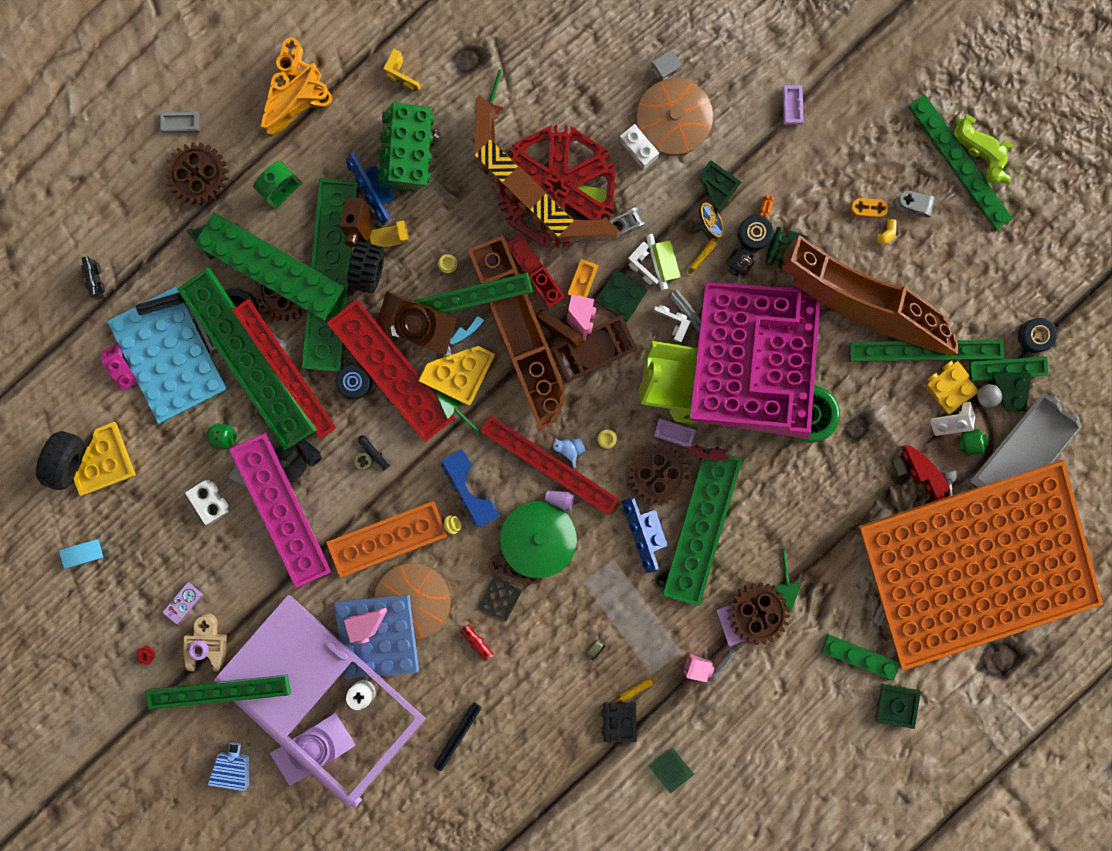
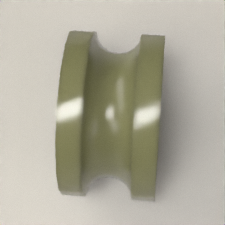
(358, 464)

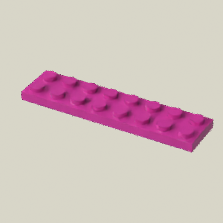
(280, 510)

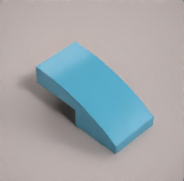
(461, 335)
(81, 554)

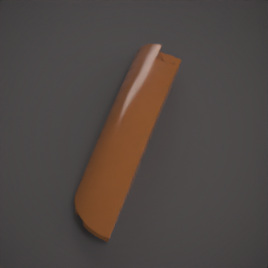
(868, 300)
(521, 334)

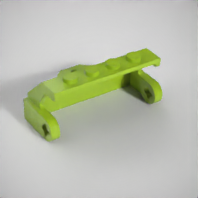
(669, 379)

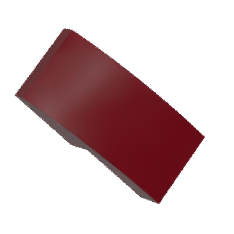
(713, 454)

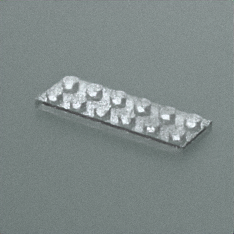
(632, 616)

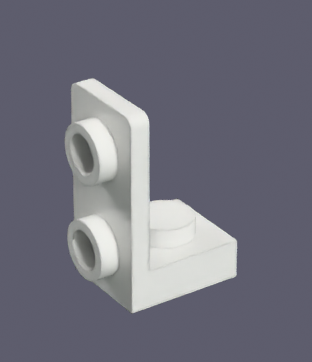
(639, 254)
(679, 331)
(955, 423)

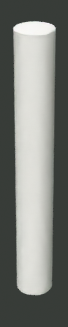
(650, 240)

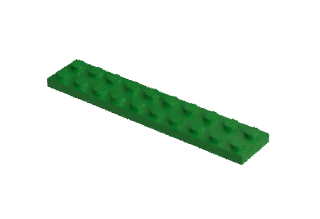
(331, 258)
(248, 364)

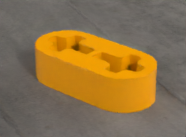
(870, 213)

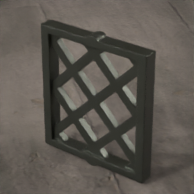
(512, 604)

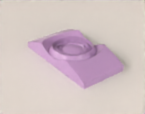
(321, 742)

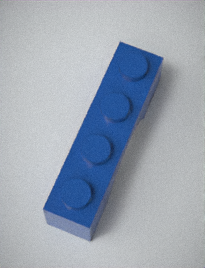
(481, 509)

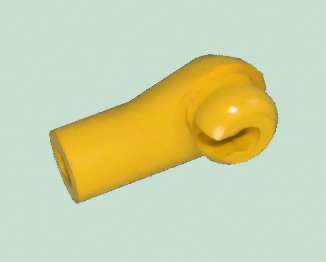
(889, 234)

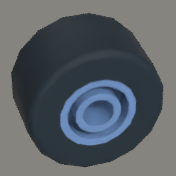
(360, 381)

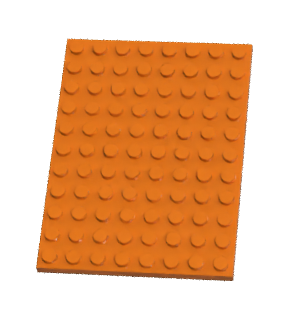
(981, 564)

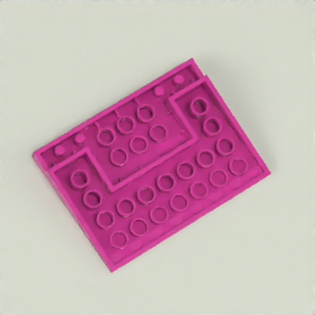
(756, 359)

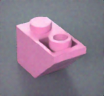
(579, 315)

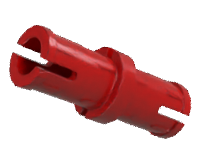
(477, 642)

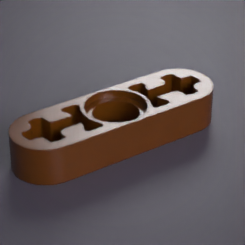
(559, 328)
(508, 573)

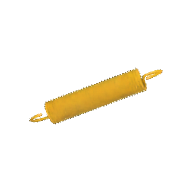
(703, 255)
(636, 689)

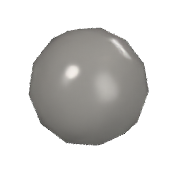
(989, 395)

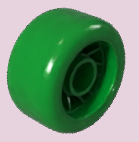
(825, 416)

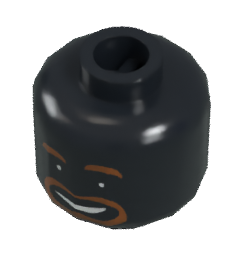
(740, 262)

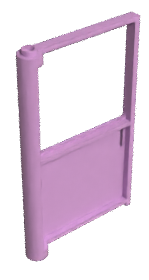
(314, 659)

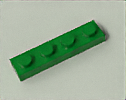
(983, 369)
(860, 657)

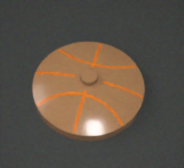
(675, 116)
(427, 591)

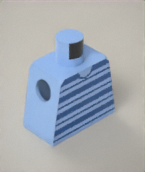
(231, 769)

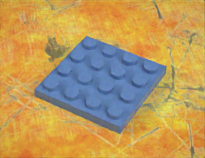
(393, 645)

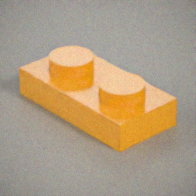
(583, 279)

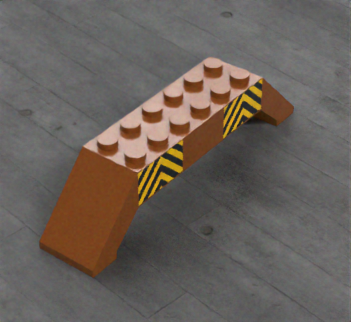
(526, 191)

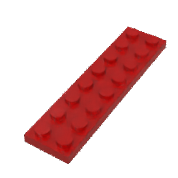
(389, 370)

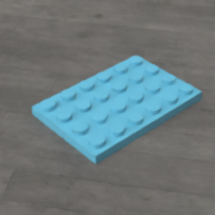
(168, 358)

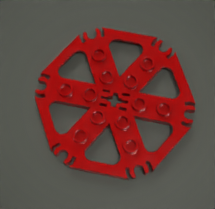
(559, 169)

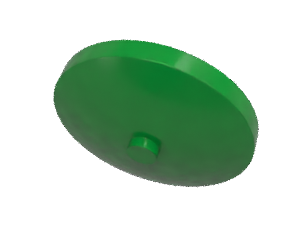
(538, 539)

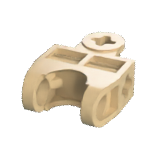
(215, 642)

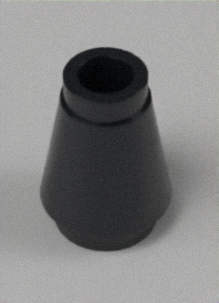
(309, 453)

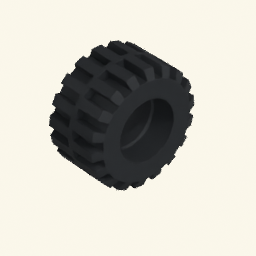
(365, 267)

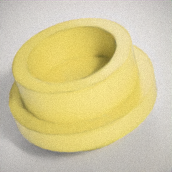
(447, 263)
(607, 439)
(452, 524)

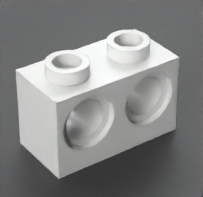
(639, 146)
(203, 505)

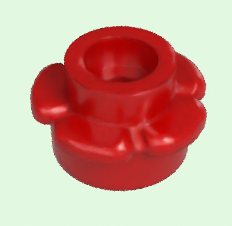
(150, 655)

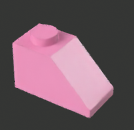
(364, 625)
(698, 668)

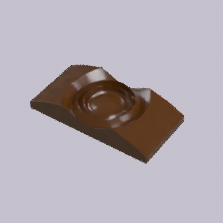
(416, 323)
(604, 345)

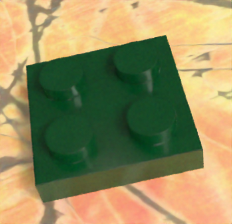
(621, 295)
(898, 706)

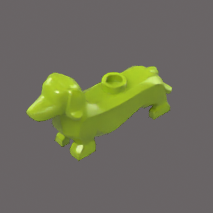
(985, 147)

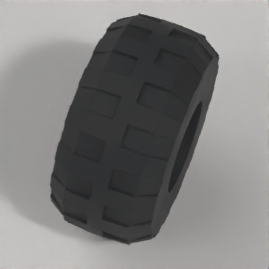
(60, 460)

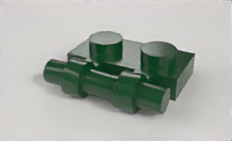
(772, 254)

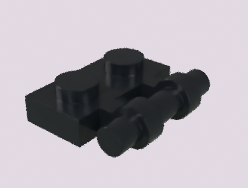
(93, 284)
(626, 721)

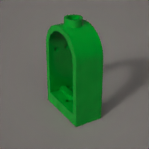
(271, 178)

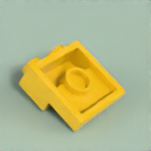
(951, 387)

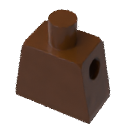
(356, 221)

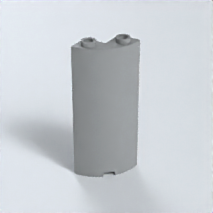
(1032, 442)

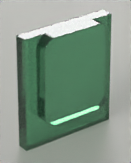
(671, 770)

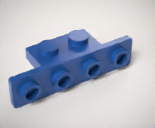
(369, 183)
(646, 533)

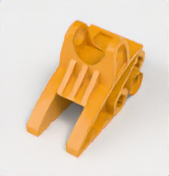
(296, 91)

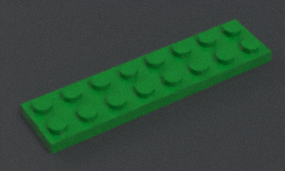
(269, 266)
(701, 529)

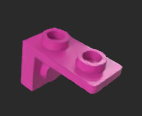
(117, 367)

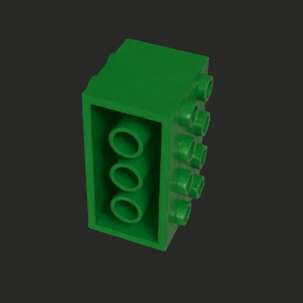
(405, 147)

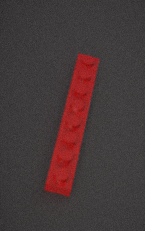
(284, 367)
(549, 465)

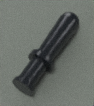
(366, 444)

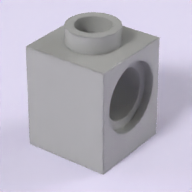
(666, 66)

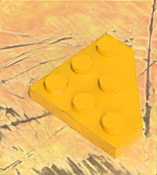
(458, 373)
(103, 461)

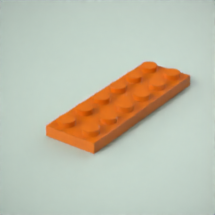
(387, 539)

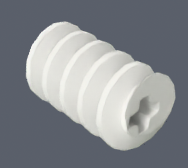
(356, 700)

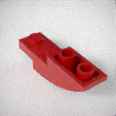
(537, 272)
(924, 470)

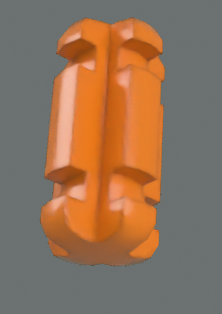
(766, 206)

